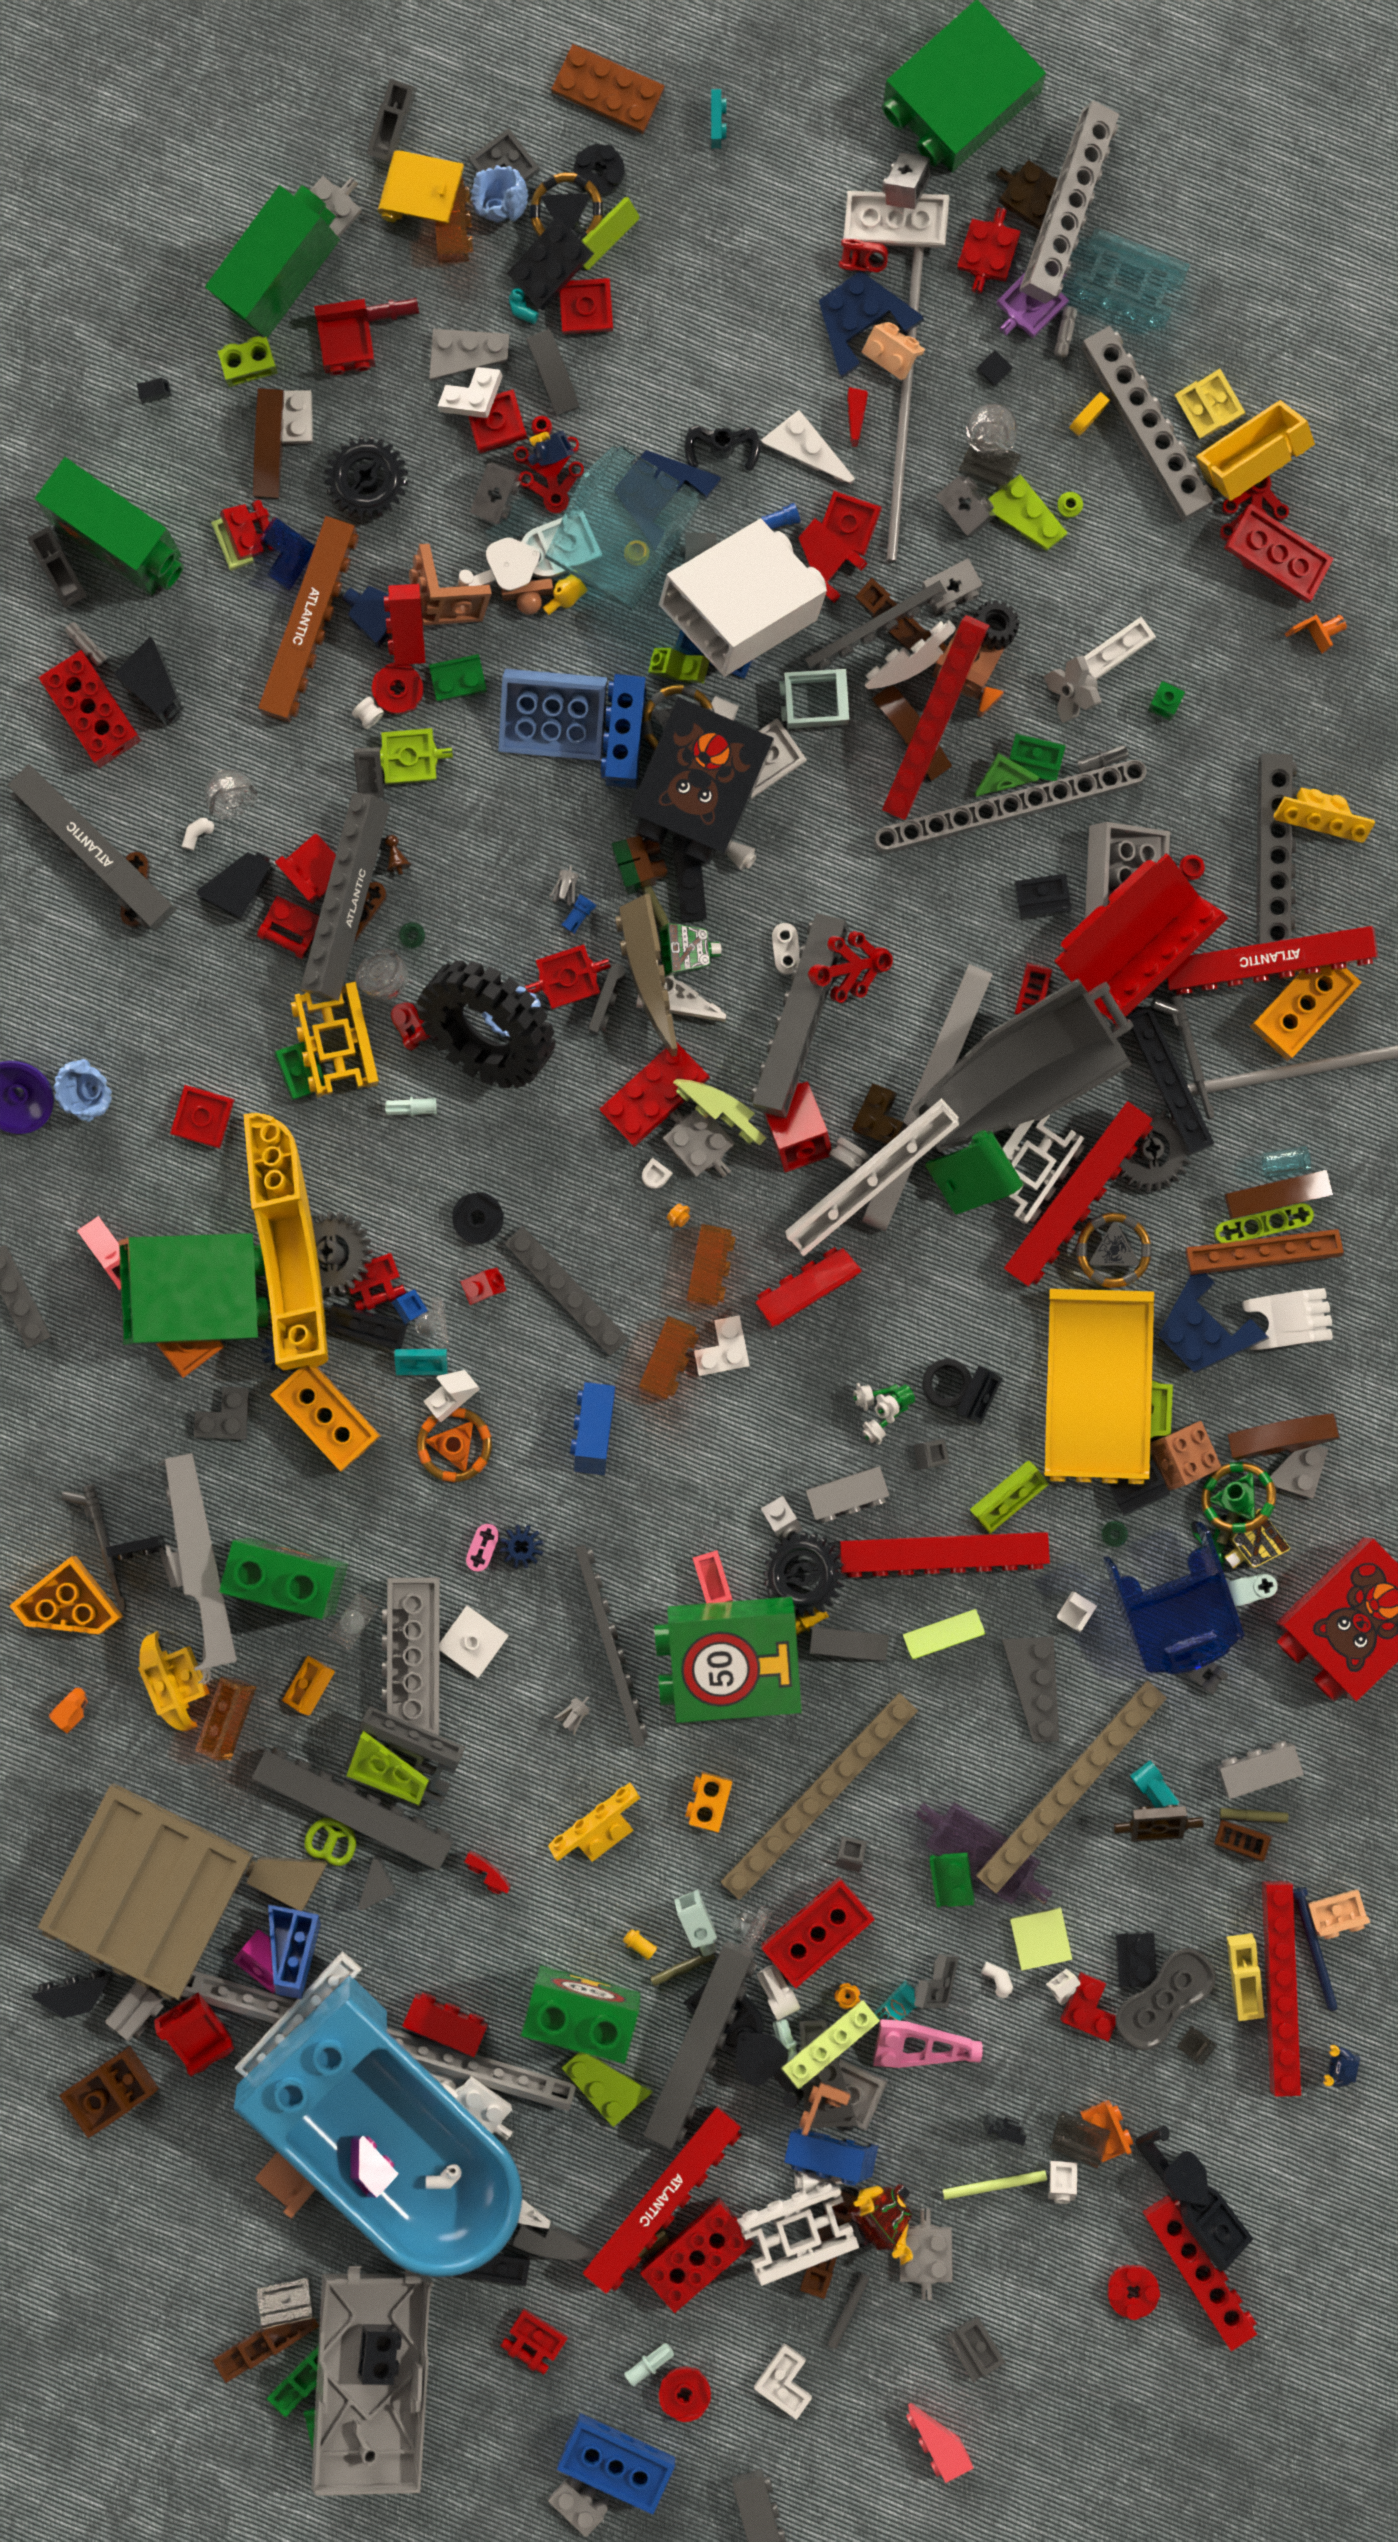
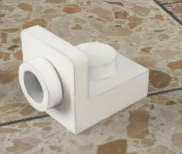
(1063, 1986)
(1063, 2182)

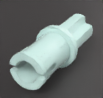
(411, 1106)
(784, 2034)
(649, 2364)

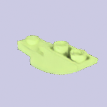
(714, 1102)

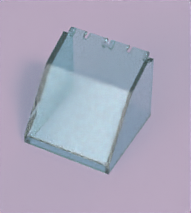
(622, 526)

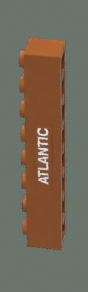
(308, 619)

